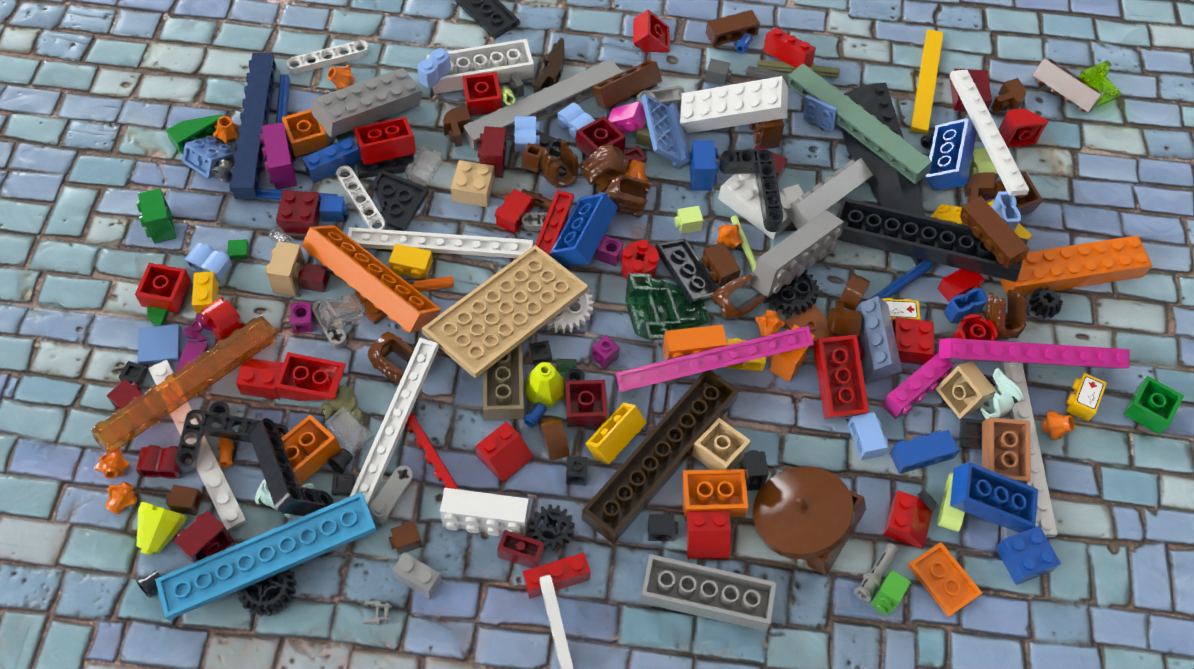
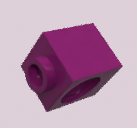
(609, 244)
(304, 323)
(605, 352)

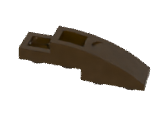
(552, 68)

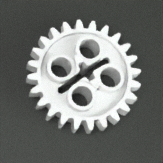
(568, 319)

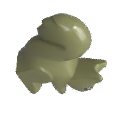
(344, 397)

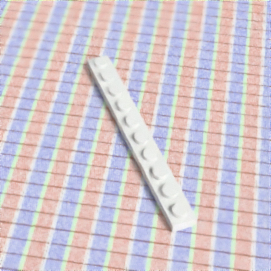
(989, 133)
(441, 242)
(1023, 411)
(395, 419)
(206, 464)

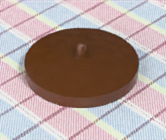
(803, 512)

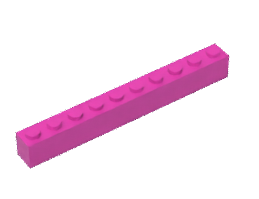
(1033, 353)

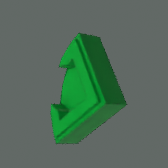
(157, 315)

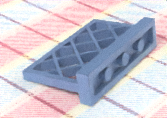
(666, 131)

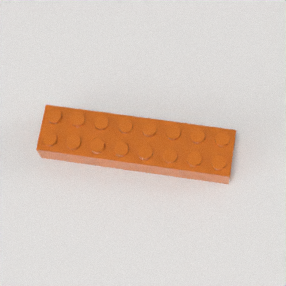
(1081, 265)
(370, 277)

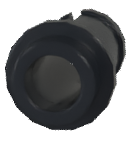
(926, 140)

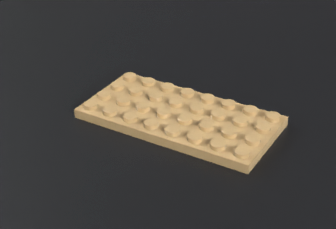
(504, 310)

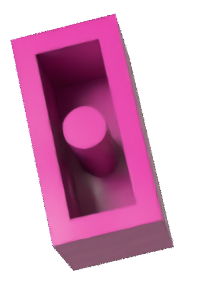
(628, 117)

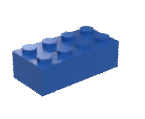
(951, 154)
(584, 230)
(994, 497)

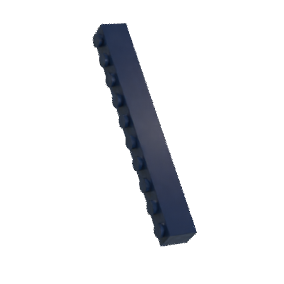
(255, 115)

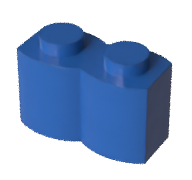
(965, 305)

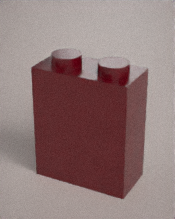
(981, 81)

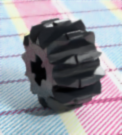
(1045, 302)

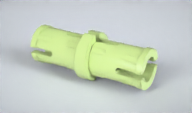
(507, 95)

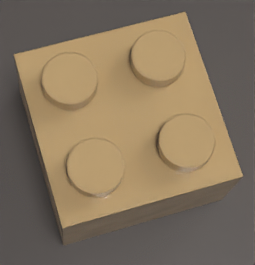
(472, 183)
(284, 268)
(965, 389)
(721, 446)

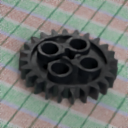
(795, 296)

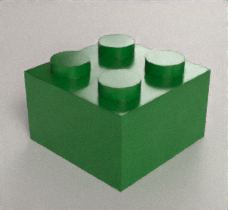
(156, 216)
(1153, 405)

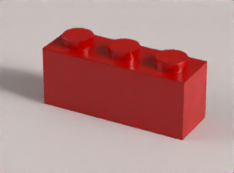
(788, 48)
(562, 572)

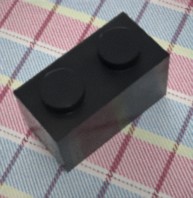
(755, 469)

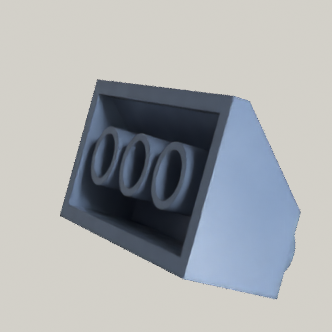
(878, 341)

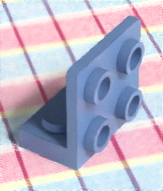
(820, 113)
(203, 154)

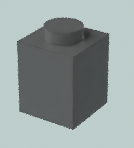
(718, 72)

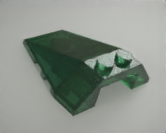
(660, 307)

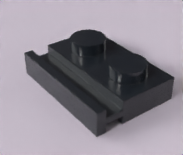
(970, 433)

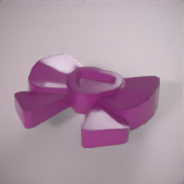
(196, 327)

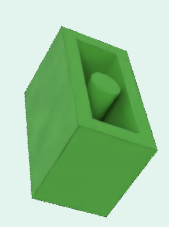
(890, 593)

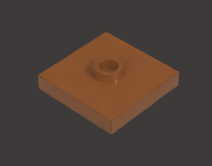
(812, 318)

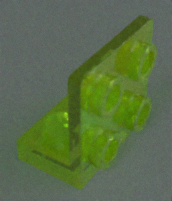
(1097, 78)

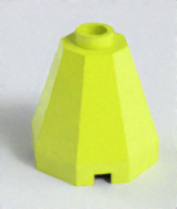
(544, 385)
(156, 527)

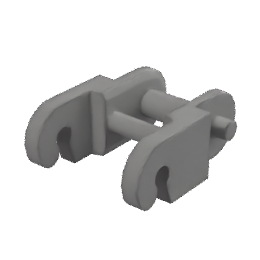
(376, 621)

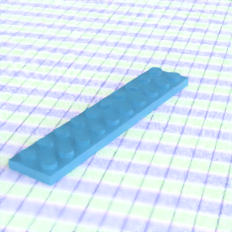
(264, 556)

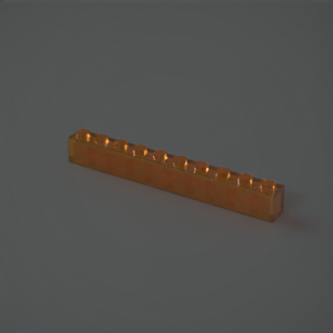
(183, 385)

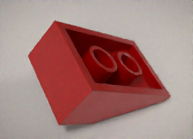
(309, 378)

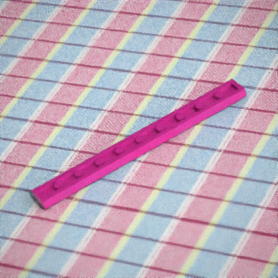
(714, 358)

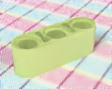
(948, 516)

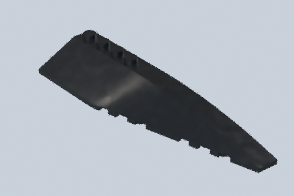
(887, 183)

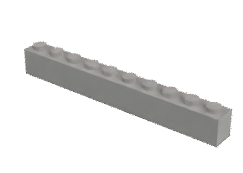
(543, 103)

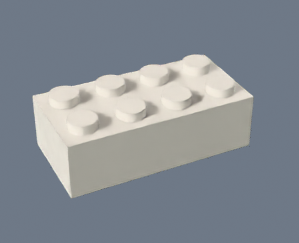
(742, 196)
(484, 512)

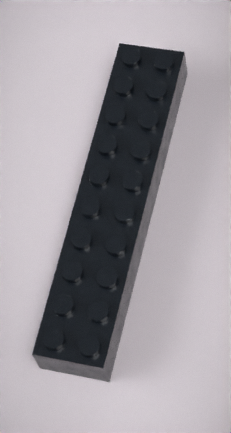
(920, 238)

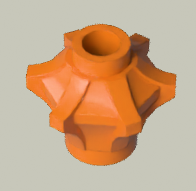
(341, 76)
(226, 129)
(637, 170)
(729, 235)
(769, 323)
(1057, 424)
(112, 465)
(120, 497)

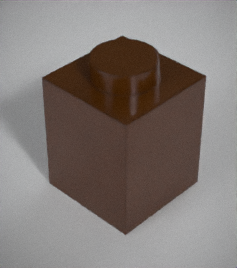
(184, 500)
(405, 538)

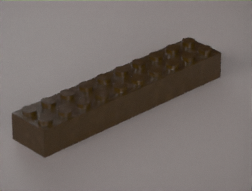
(658, 456)

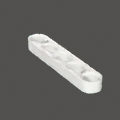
(321, 62)
(357, 193)
(555, 622)

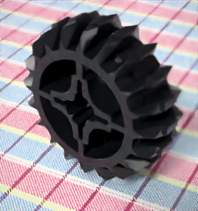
(265, 604)

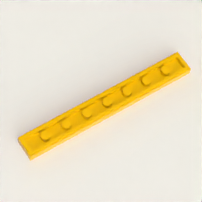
(926, 81)

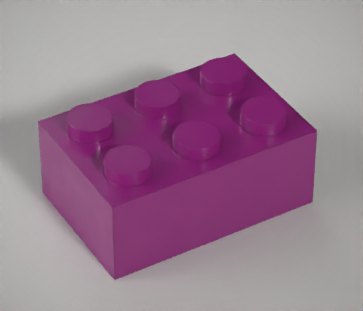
(278, 155)

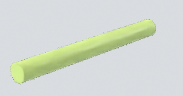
(745, 245)

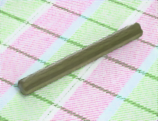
(784, 67)

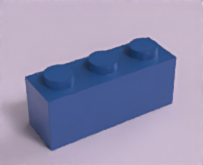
(328, 160)
(923, 451)

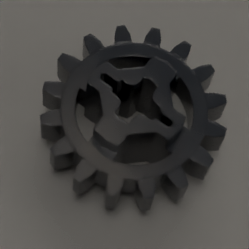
(559, 522)

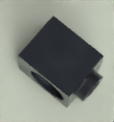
(576, 470)
(662, 527)

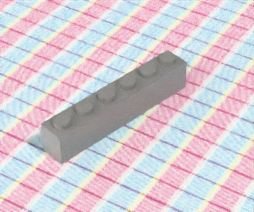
(828, 193)

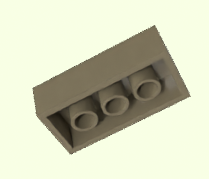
(504, 388)

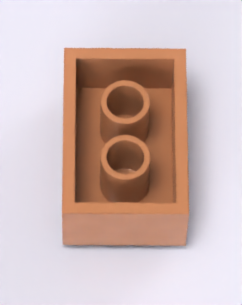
(1007, 448)

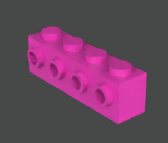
(916, 386)

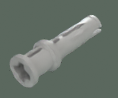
(872, 579)

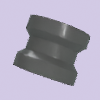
(222, 171)

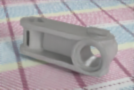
(665, 95)
(390, 495)

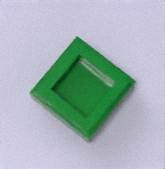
(238, 249)

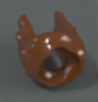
(566, 161)
(604, 163)
(628, 194)
(729, 311)
(1015, 321)
(382, 348)

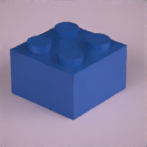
(703, 165)
(1027, 555)

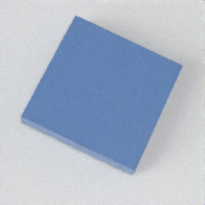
(159, 344)

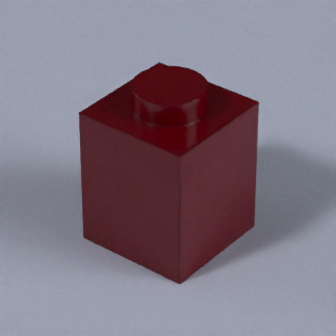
(314, 277)

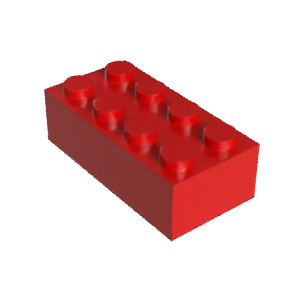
(840, 377)

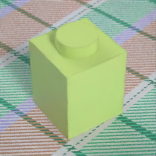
(689, 219)

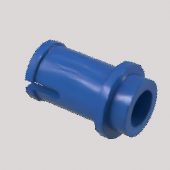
(742, 45)
(535, 414)

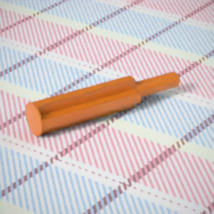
(435, 283)

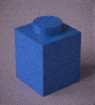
(333, 209)

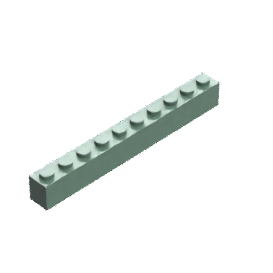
(862, 125)

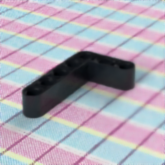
(762, 164)
(205, 428)
(279, 474)

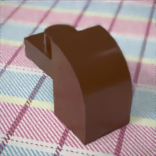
(1010, 96)
(454, 122)
(532, 158)
(980, 185)
(854, 291)
(844, 321)
(554, 438)

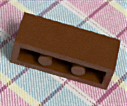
(732, 27)

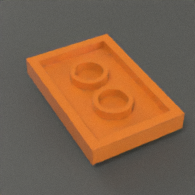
(944, 579)

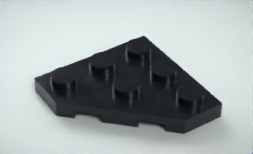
(398, 199)

